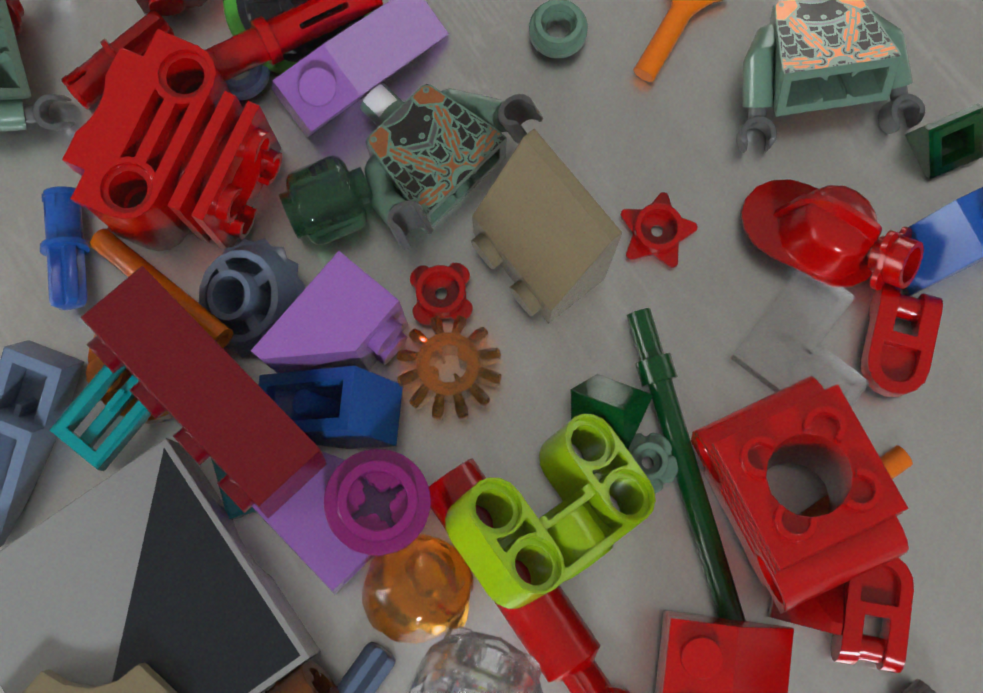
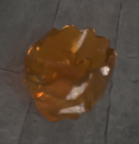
(418, 591)

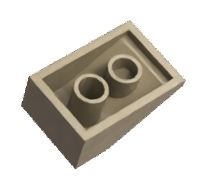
(544, 230)

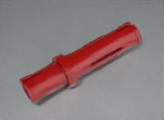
(276, 36)

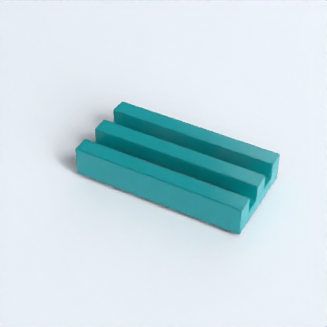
(82, 406)

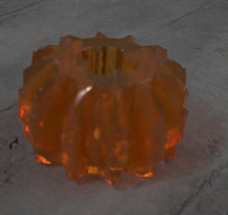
(429, 377)

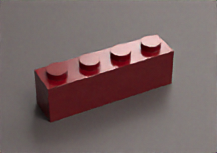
(204, 391)

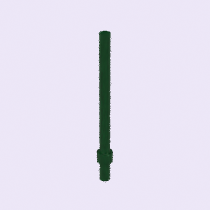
(657, 372)

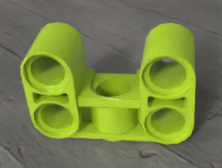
(569, 534)

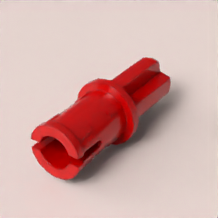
(88, 80)

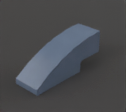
(33, 395)

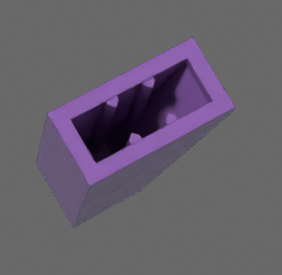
(306, 530)

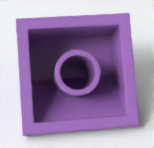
(336, 323)

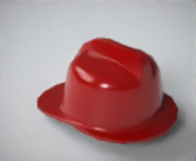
(813, 229)

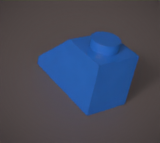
(950, 241)
(339, 405)

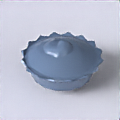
(250, 290)

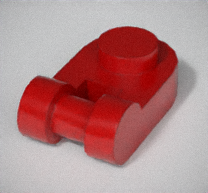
(895, 360)
(878, 593)

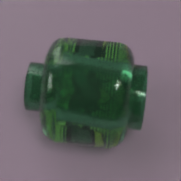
(326, 200)

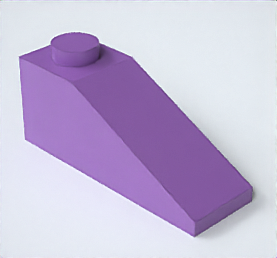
(357, 62)

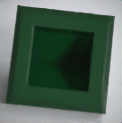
(949, 141)
(612, 401)

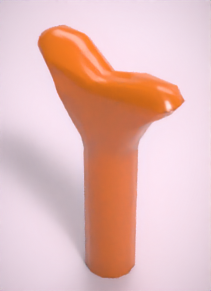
(667, 36)

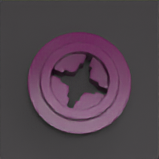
(384, 471)

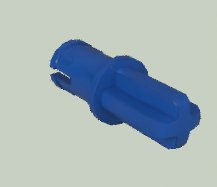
(64, 249)

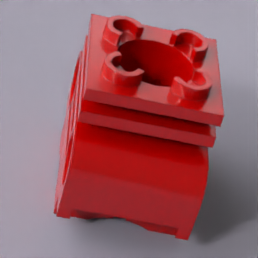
(172, 150)
(793, 552)

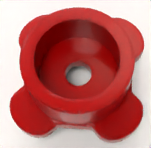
(895, 259)
(429, 280)

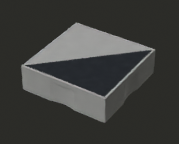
(149, 577)

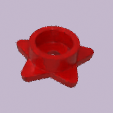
(662, 215)

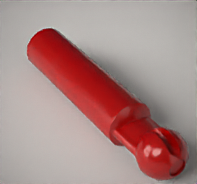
(546, 627)

